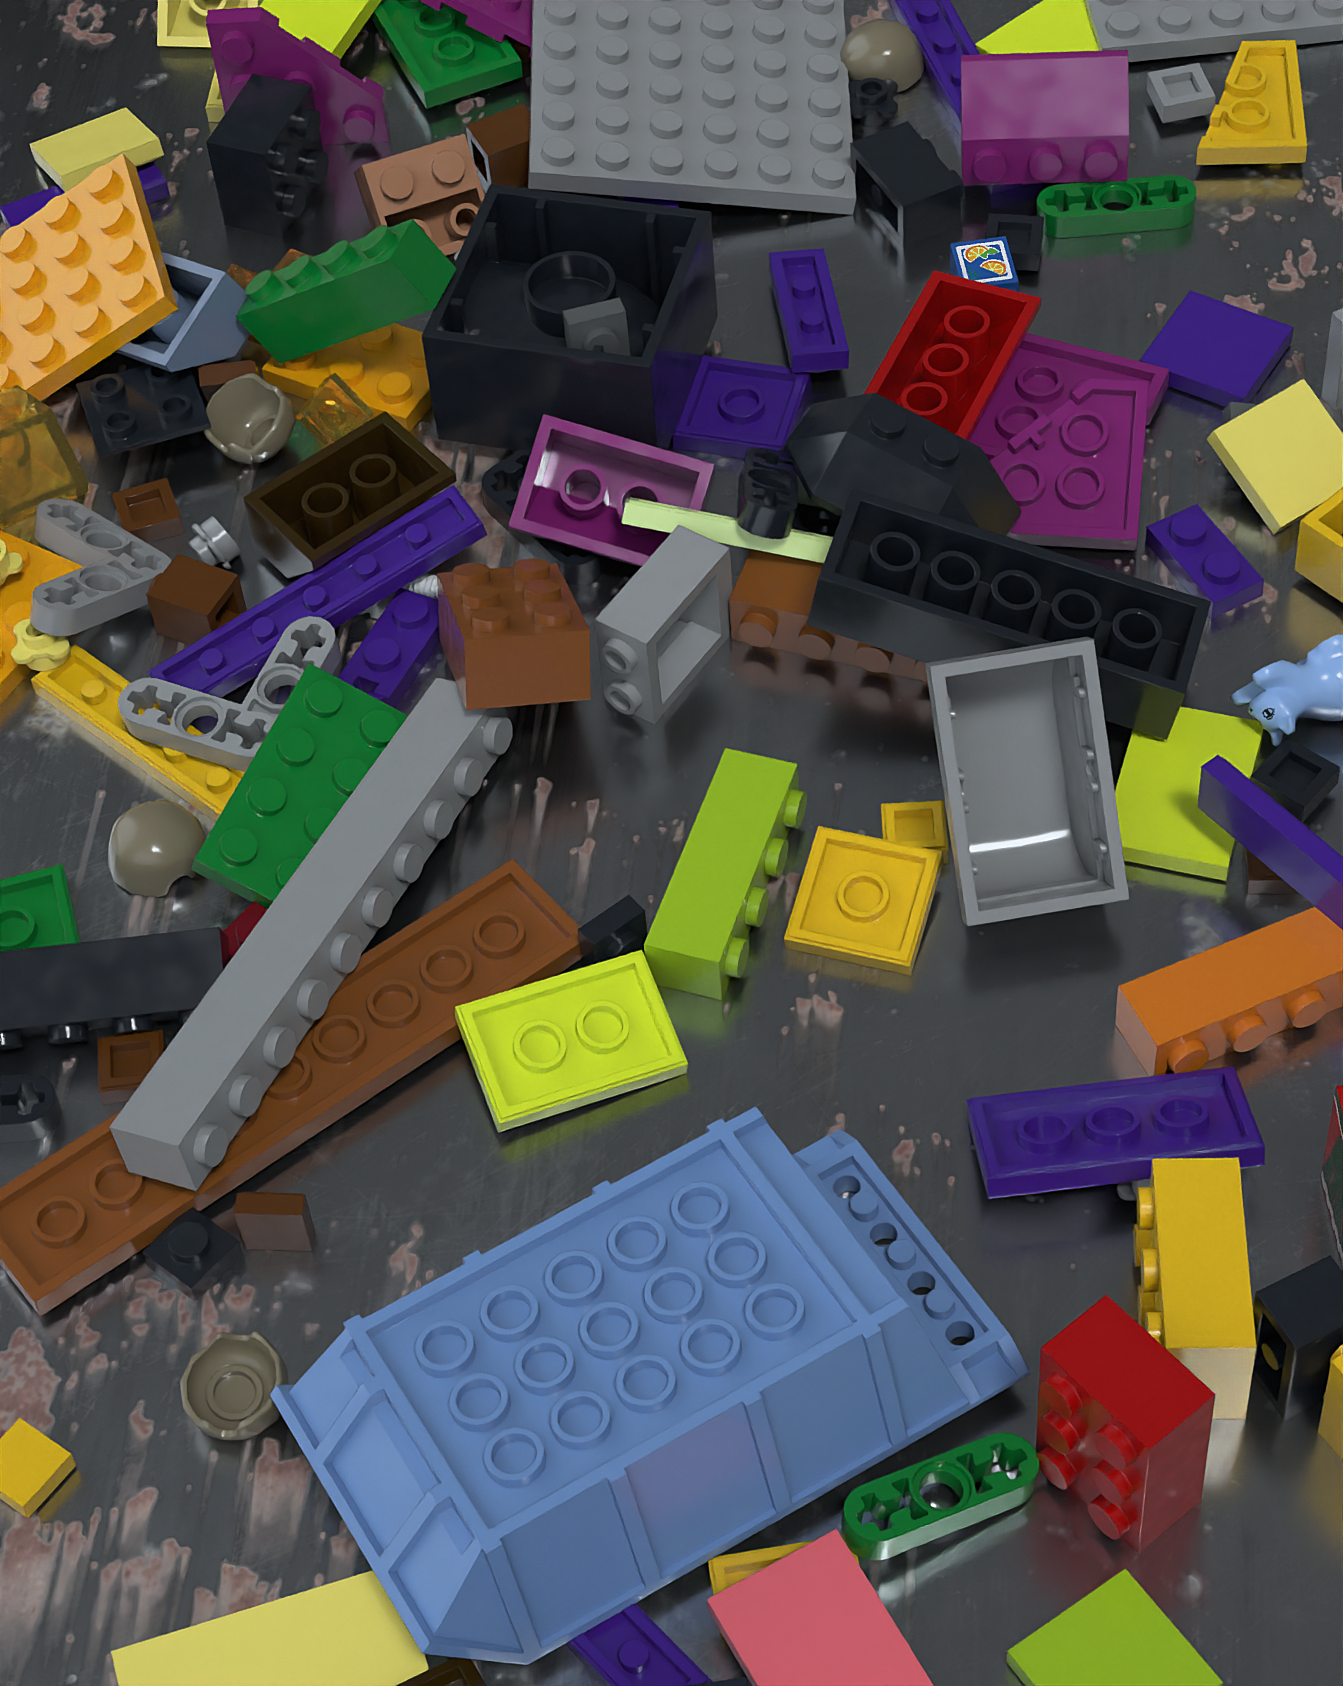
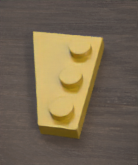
(1259, 110)

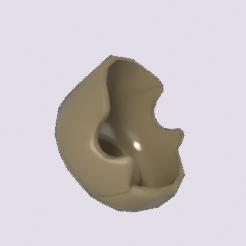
(883, 52)
(249, 419)
(154, 847)
(231, 1386)

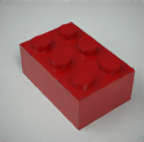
(1122, 1424)

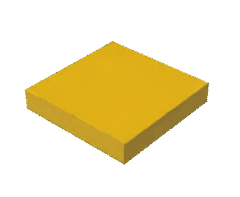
(864, 900)

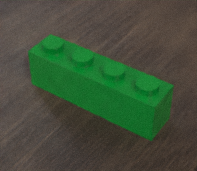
(345, 291)

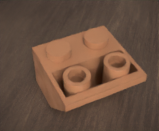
(426, 184)

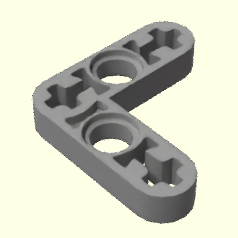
(113, 572)
(250, 719)

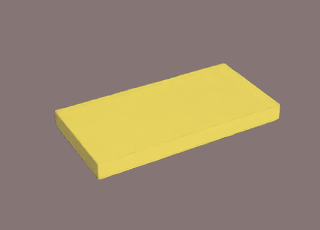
(313, 1638)

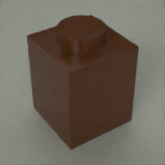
(501, 147)
(193, 599)

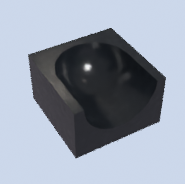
(499, 327)

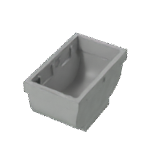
(1027, 781)

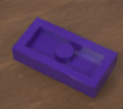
(1204, 560)

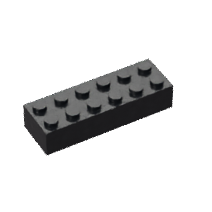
(964, 591)

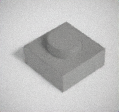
(1180, 92)

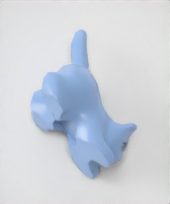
(1296, 691)

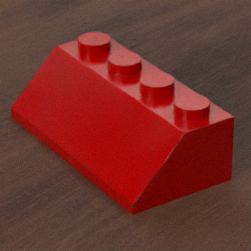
(954, 350)

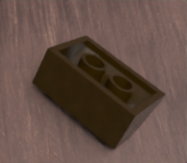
(343, 495)

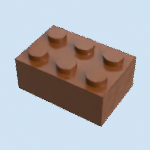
(513, 635)

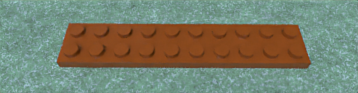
(388, 1016)

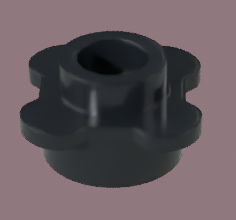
(872, 101)

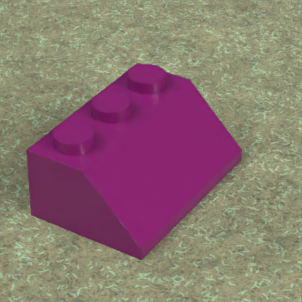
(1044, 117)
(581, 483)

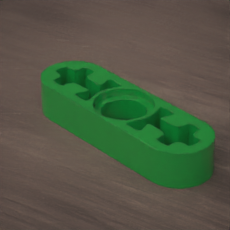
(1152, 190)
(924, 1523)

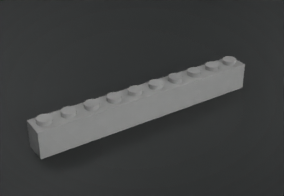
(308, 940)

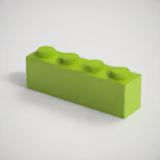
(725, 874)

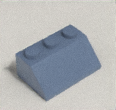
(203, 325)

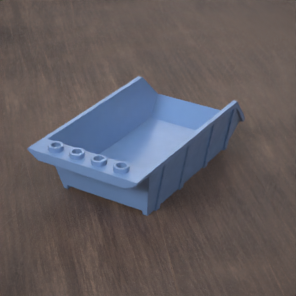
(639, 1387)

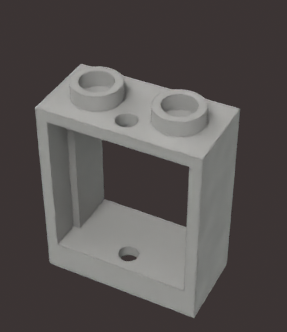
(665, 624)

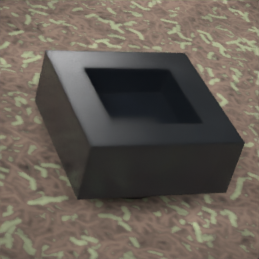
(1023, 237)
(1296, 778)
(613, 932)
(192, 1253)

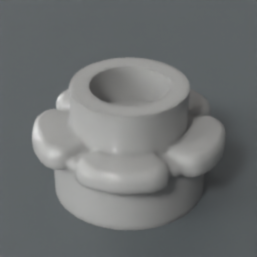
(214, 544)

